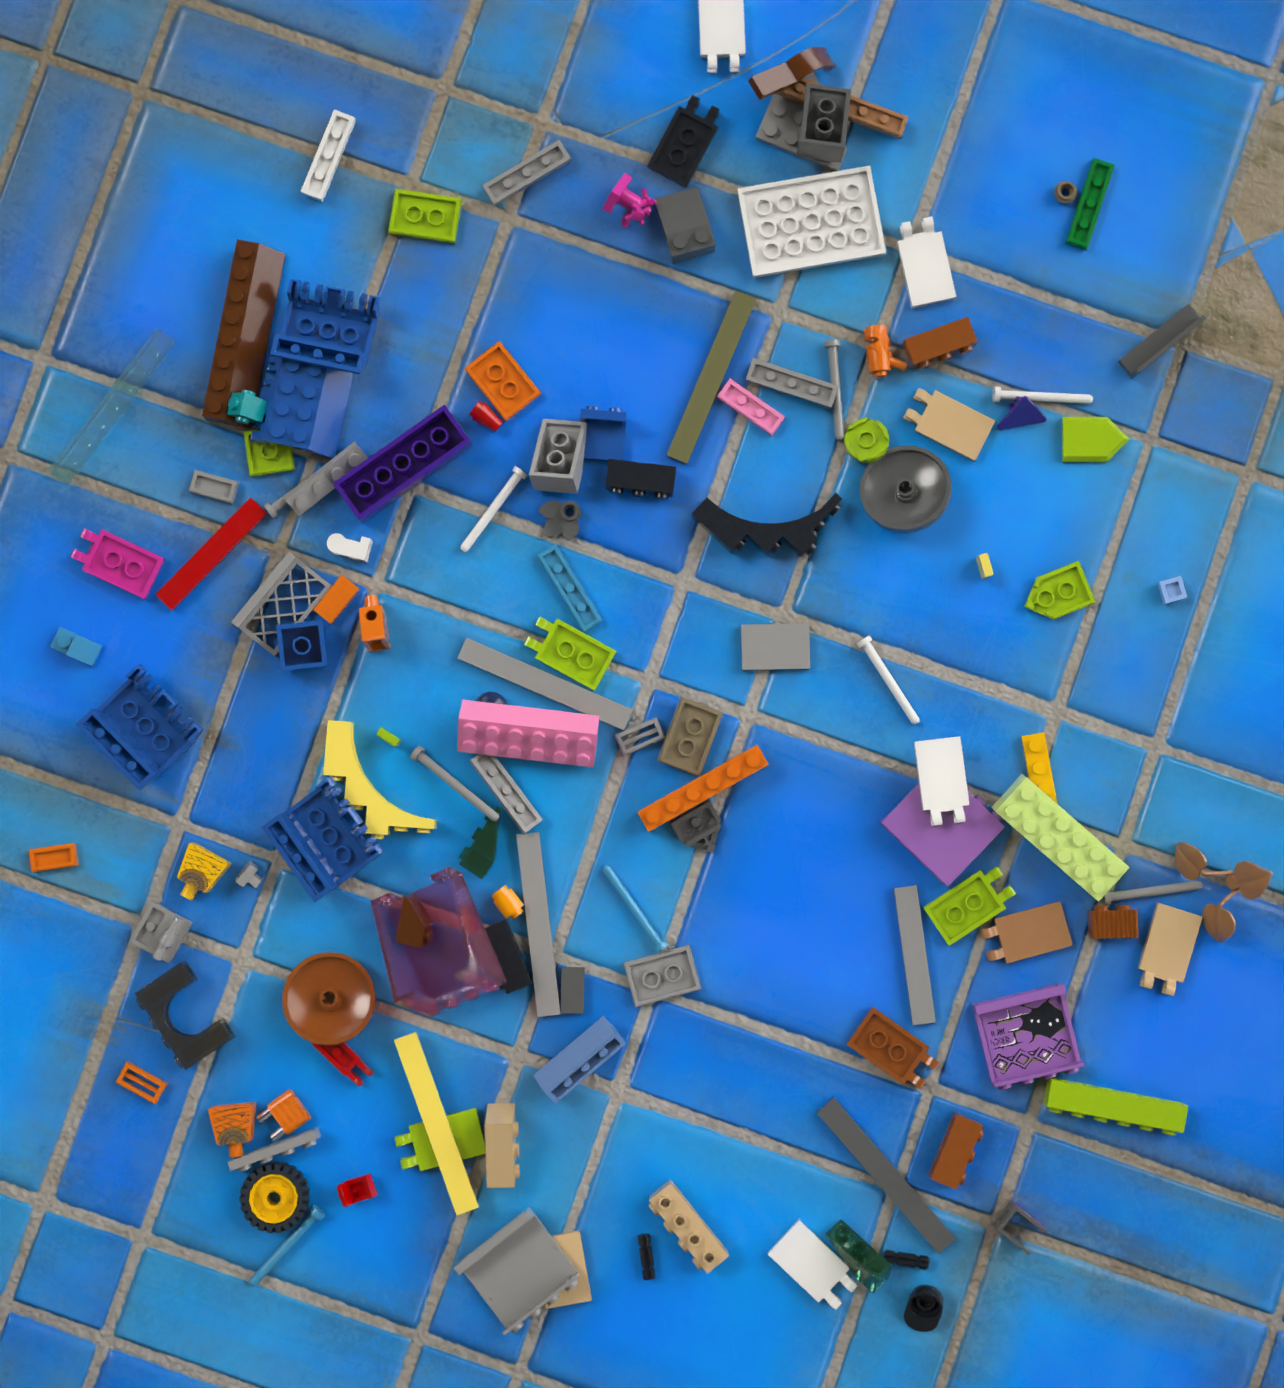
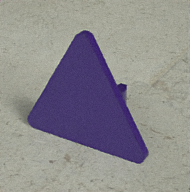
(1021, 414)

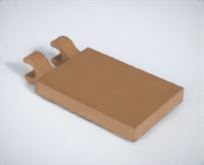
(1028, 933)

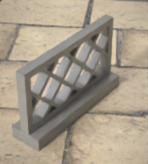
(268, 588)

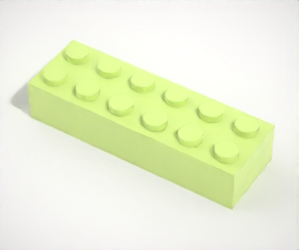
(1060, 837)

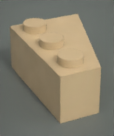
(501, 1146)

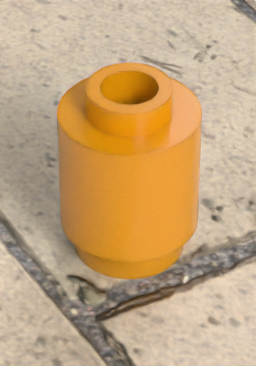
(507, 902)

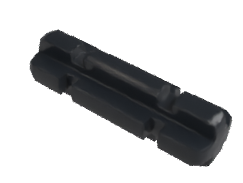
(646, 1256)
(907, 1259)

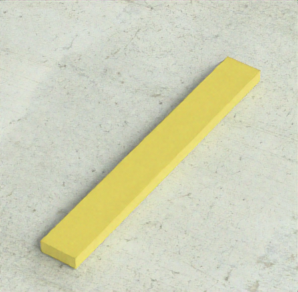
(436, 1123)

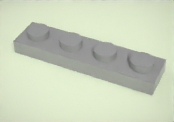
(526, 173)
(792, 383)
(322, 480)
(506, 792)
(284, 1147)

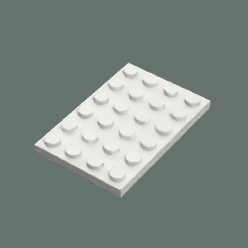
(811, 221)

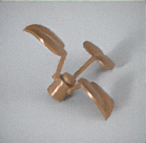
(1246, 877)

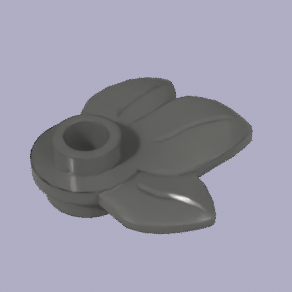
(558, 521)

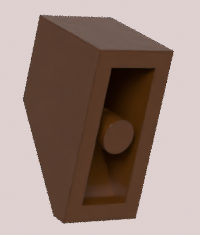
(414, 924)

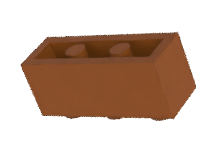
(940, 343)
(956, 1151)

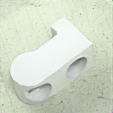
(348, 548)

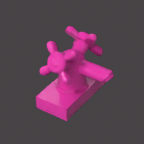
(633, 203)

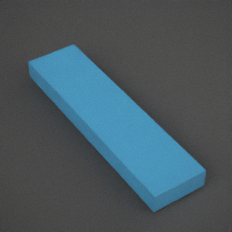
(569, 588)

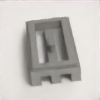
(622, 744)

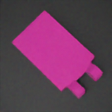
(120, 562)

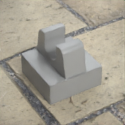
(249, 875)

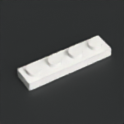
(328, 155)

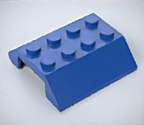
(326, 329)
(303, 407)
(140, 729)
(322, 840)

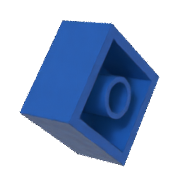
(301, 645)

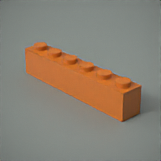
(702, 788)

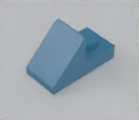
(76, 646)

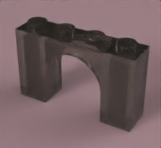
(156, 1000)

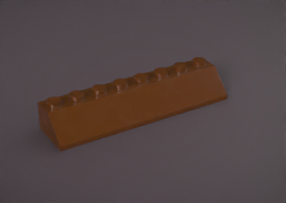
(244, 328)

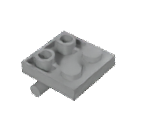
(161, 932)

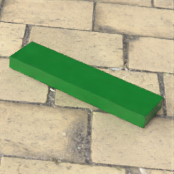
(1089, 204)

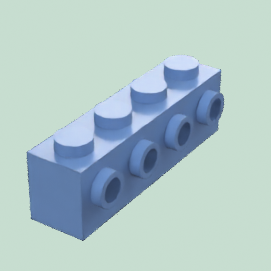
(576, 1060)

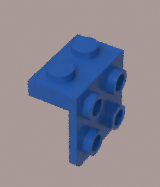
(604, 433)

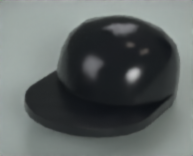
(924, 1308)

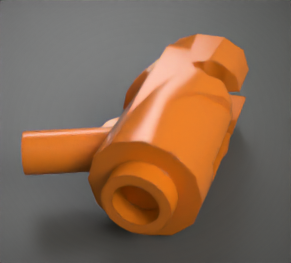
(878, 354)

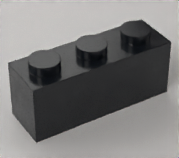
(640, 478)
(509, 956)

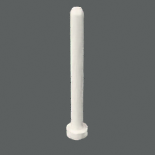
(1041, 396)
(493, 508)
(887, 677)

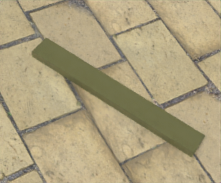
(711, 377)

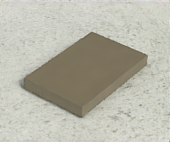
(690, 736)

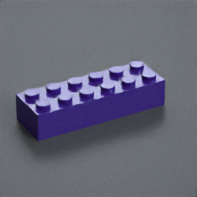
(403, 464)

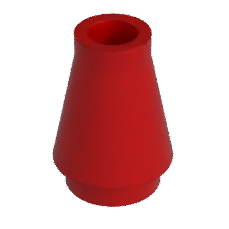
(485, 416)

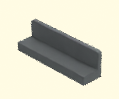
(1160, 341)

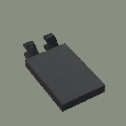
(684, 143)

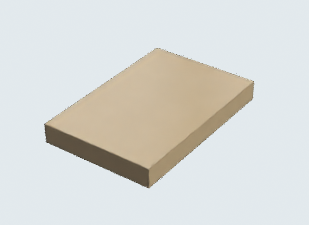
(572, 1246)

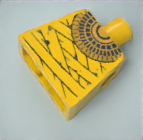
(200, 870)

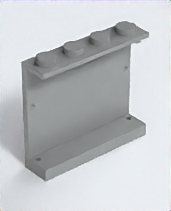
(519, 1270)

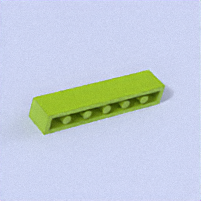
(1115, 1105)

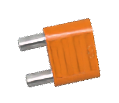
(288, 1113)

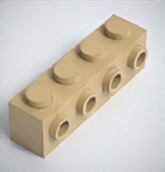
(688, 1226)

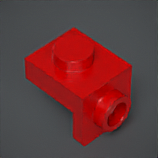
(356, 1190)

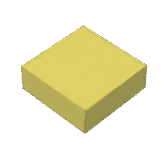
(984, 566)

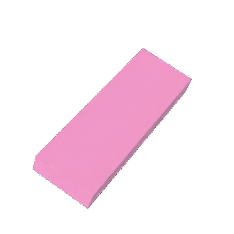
(750, 407)

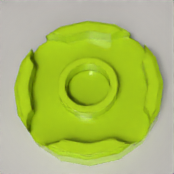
(866, 440)

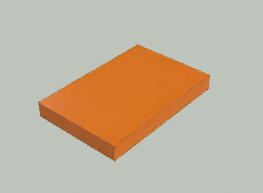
(502, 381)

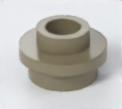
(1065, 185)

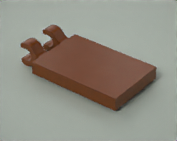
(891, 1047)

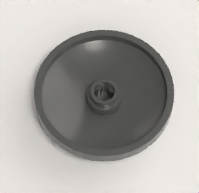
(906, 489)

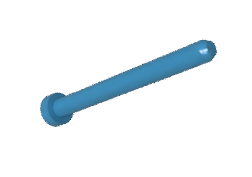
(634, 909)
(316, 1213)

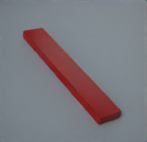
(211, 554)

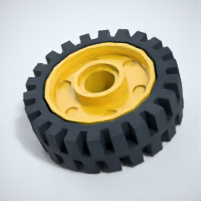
(272, 1215)

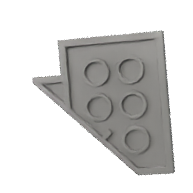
(782, 126)

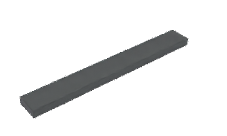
(886, 1175)

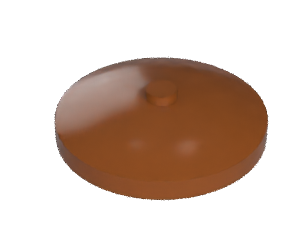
(328, 999)

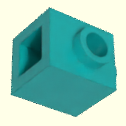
(246, 407)

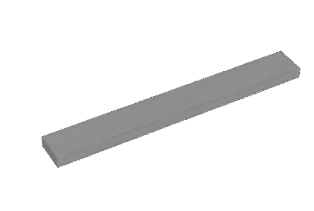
(544, 683)
(538, 924)

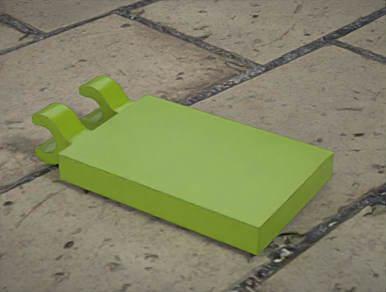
(572, 652)
(968, 905)
(466, 1131)

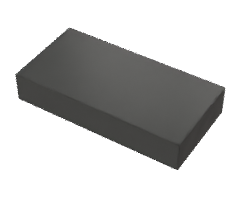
(572, 990)

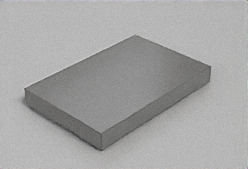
(775, 646)
(662, 975)

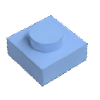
(1172, 590)

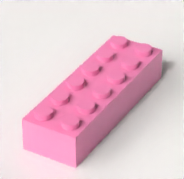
(527, 733)

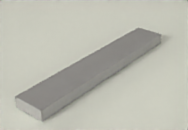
(914, 955)

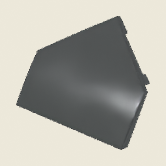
(698, 826)

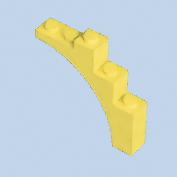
(342, 762)

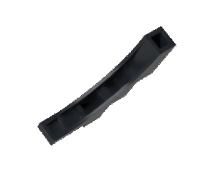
(732, 531)

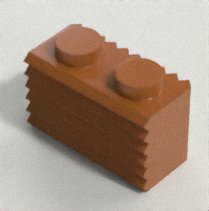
(1112, 923)

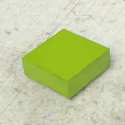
(388, 737)

